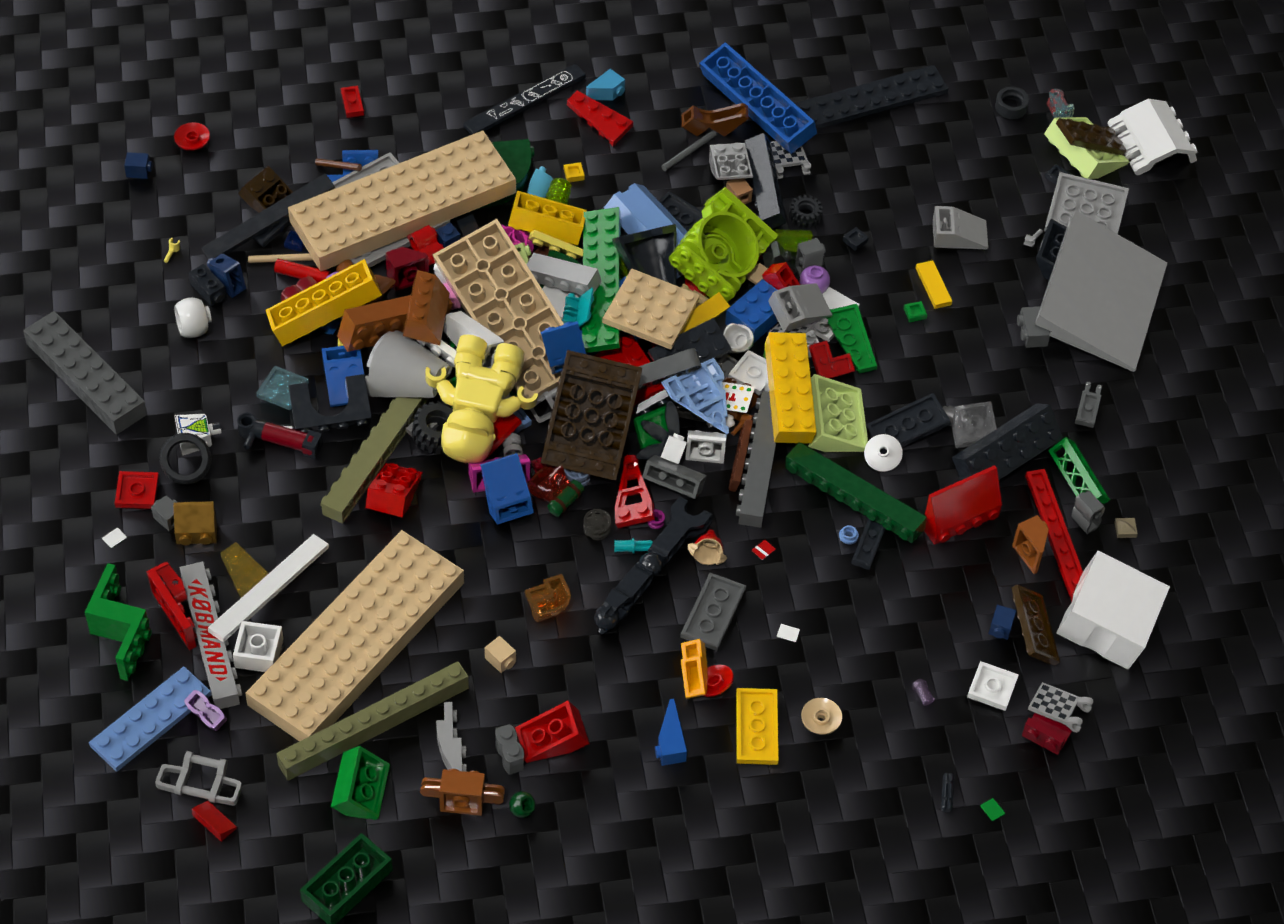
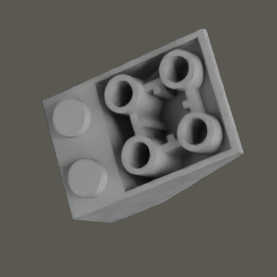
(729, 161)
(958, 229)
(798, 306)

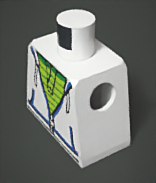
(197, 425)

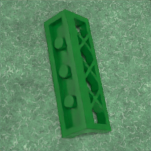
(1080, 466)

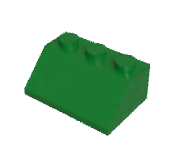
(360, 784)

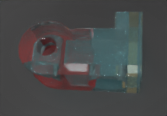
(1058, 105)

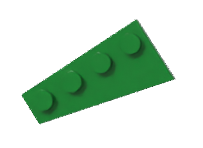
(851, 334)

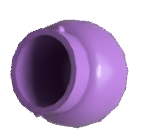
(815, 274)

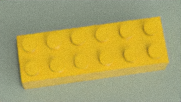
(323, 302)
(790, 388)

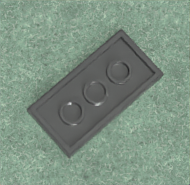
(713, 611)

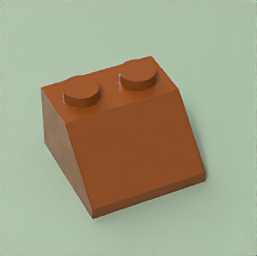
(1030, 541)

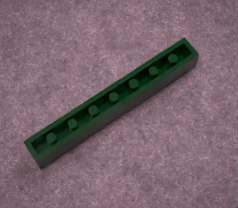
(855, 492)

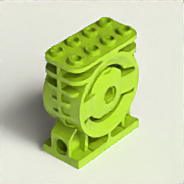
(730, 249)

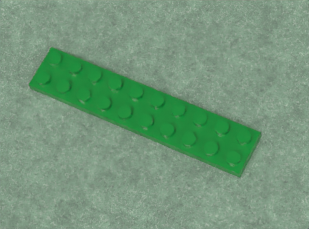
(600, 253)

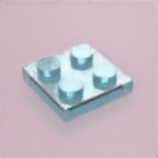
(275, 387)

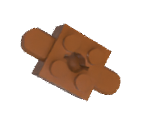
(462, 791)

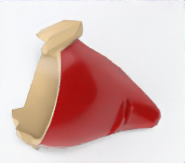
(708, 549)

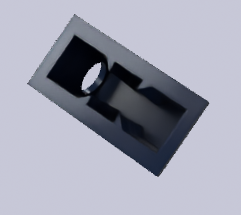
(229, 273)

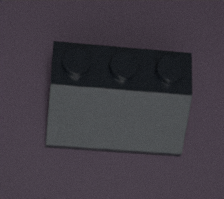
(1050, 247)

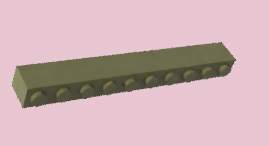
(370, 458)
(372, 721)

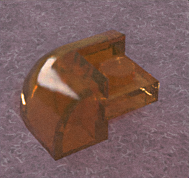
(549, 598)

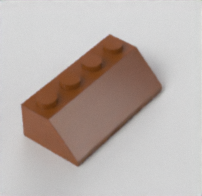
(426, 309)

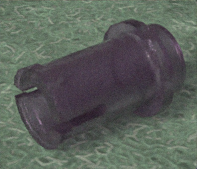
(923, 692)

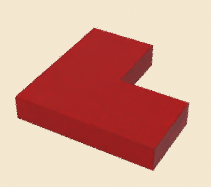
(827, 365)

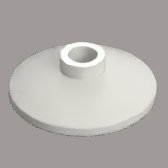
(879, 461)

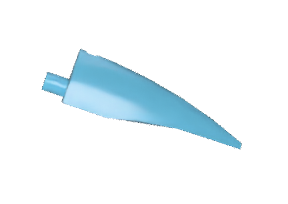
(539, 183)

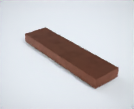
(740, 455)

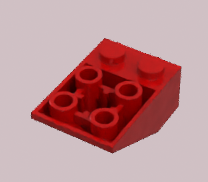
(393, 489)

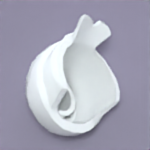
(739, 337)

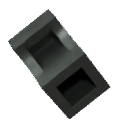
(778, 254)

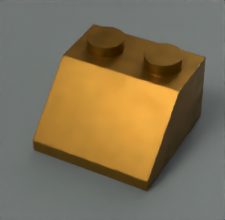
(195, 523)

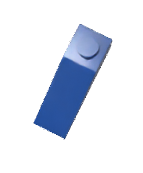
(671, 744)

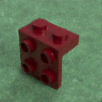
(1046, 732)

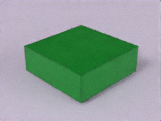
(915, 311)

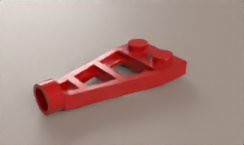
(637, 512)

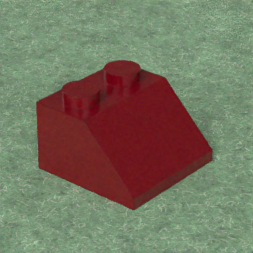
(403, 266)

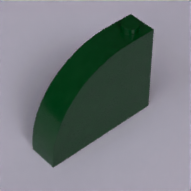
(518, 158)

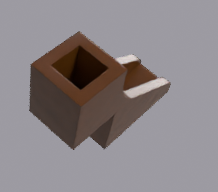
(720, 120)

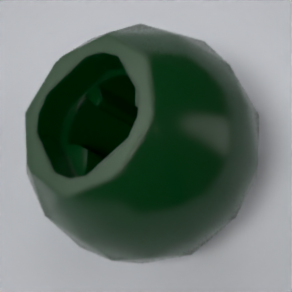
(522, 804)

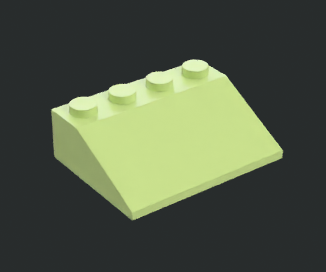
(1089, 162)
(838, 416)

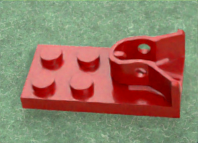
(170, 598)

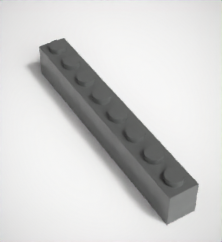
(758, 466)

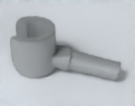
(1030, 240)

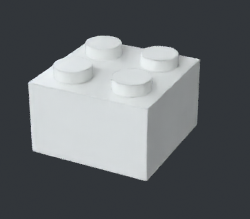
(257, 646)

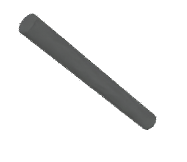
(688, 150)

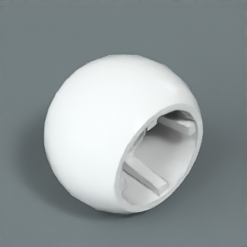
(192, 317)

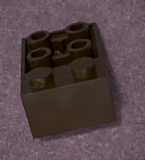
(264, 190)

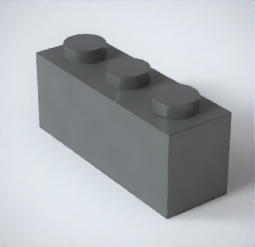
(674, 476)

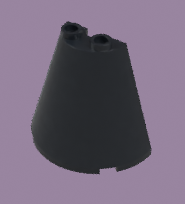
(649, 252)

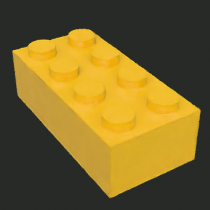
(548, 217)

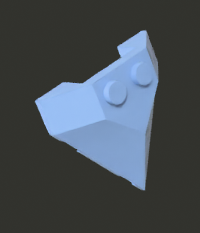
(701, 393)

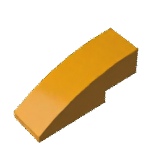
(694, 668)

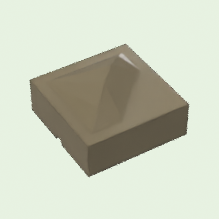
(1125, 527)

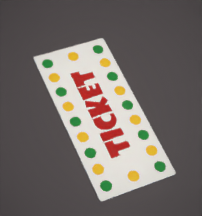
(738, 396)

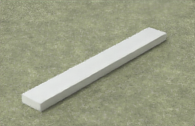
(268, 588)

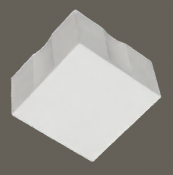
(1113, 610)

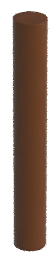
(338, 164)

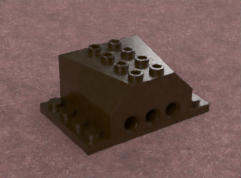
(591, 415)

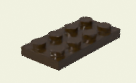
(1091, 136)
(1035, 625)

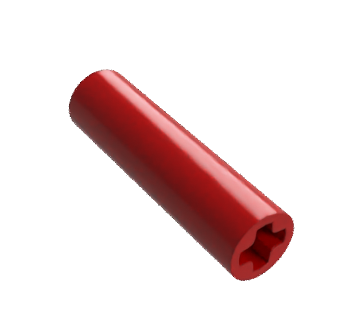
(299, 271)

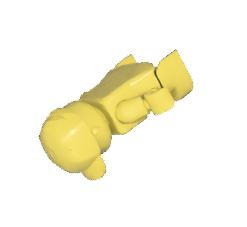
(478, 397)

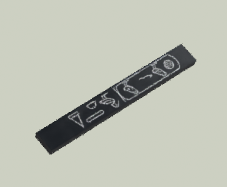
(524, 100)

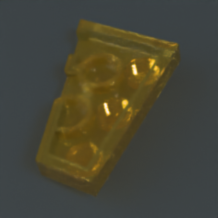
(242, 568)

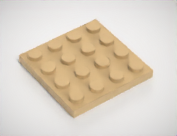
(651, 309)

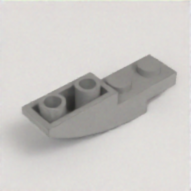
(449, 745)

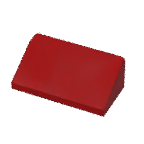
(213, 820)

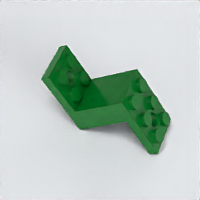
(118, 622)

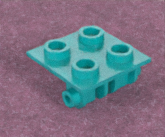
(578, 308)

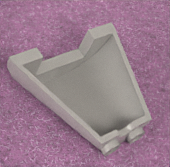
(399, 368)

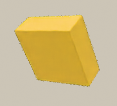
(574, 172)

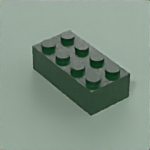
(346, 880)

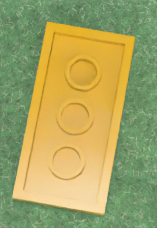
(756, 726)

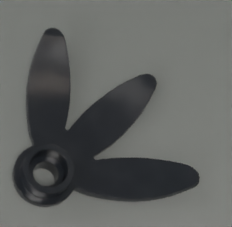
(660, 433)

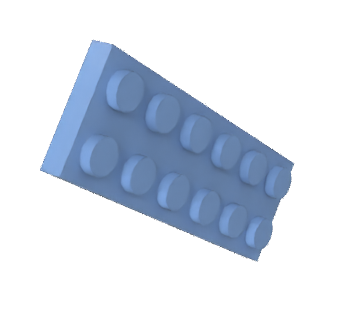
(147, 720)

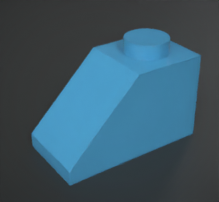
(606, 87)

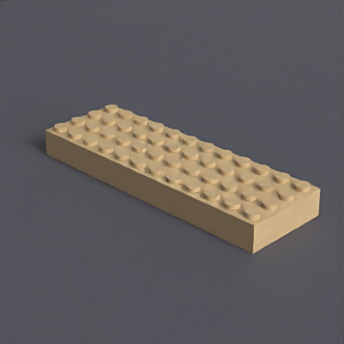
(401, 200)
(355, 637)

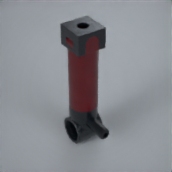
(252, 428)

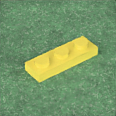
(555, 244)

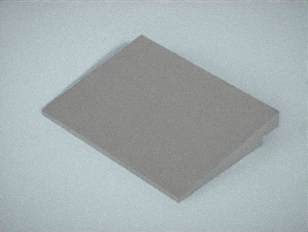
(1101, 292)

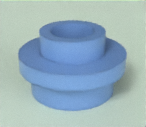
(848, 530)

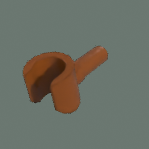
(744, 416)

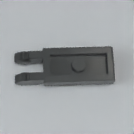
(1088, 406)

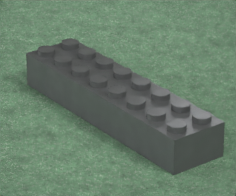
(85, 372)

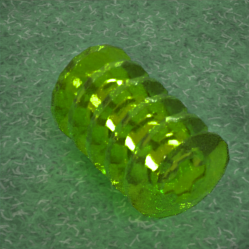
(559, 190)

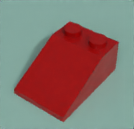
(552, 733)

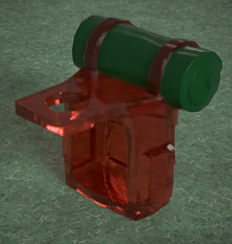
(555, 488)

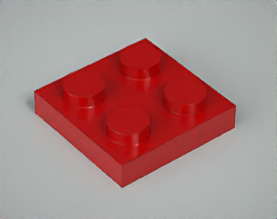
(136, 489)

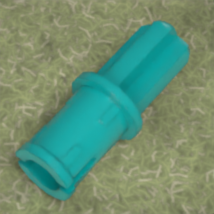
(631, 545)

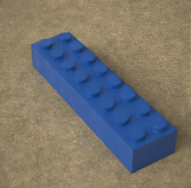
(765, 102)

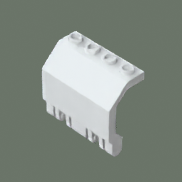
(1151, 134)

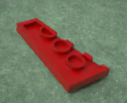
(605, 120)

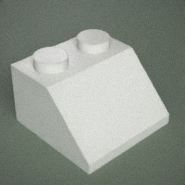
(705, 446)

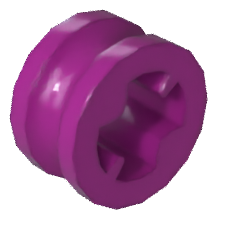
(657, 524)

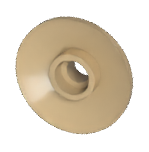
(823, 709)

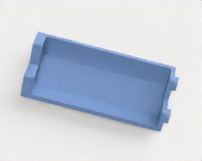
(643, 212)

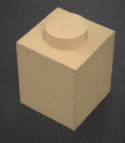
(500, 654)

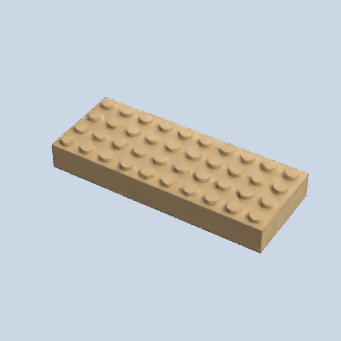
(503, 297)

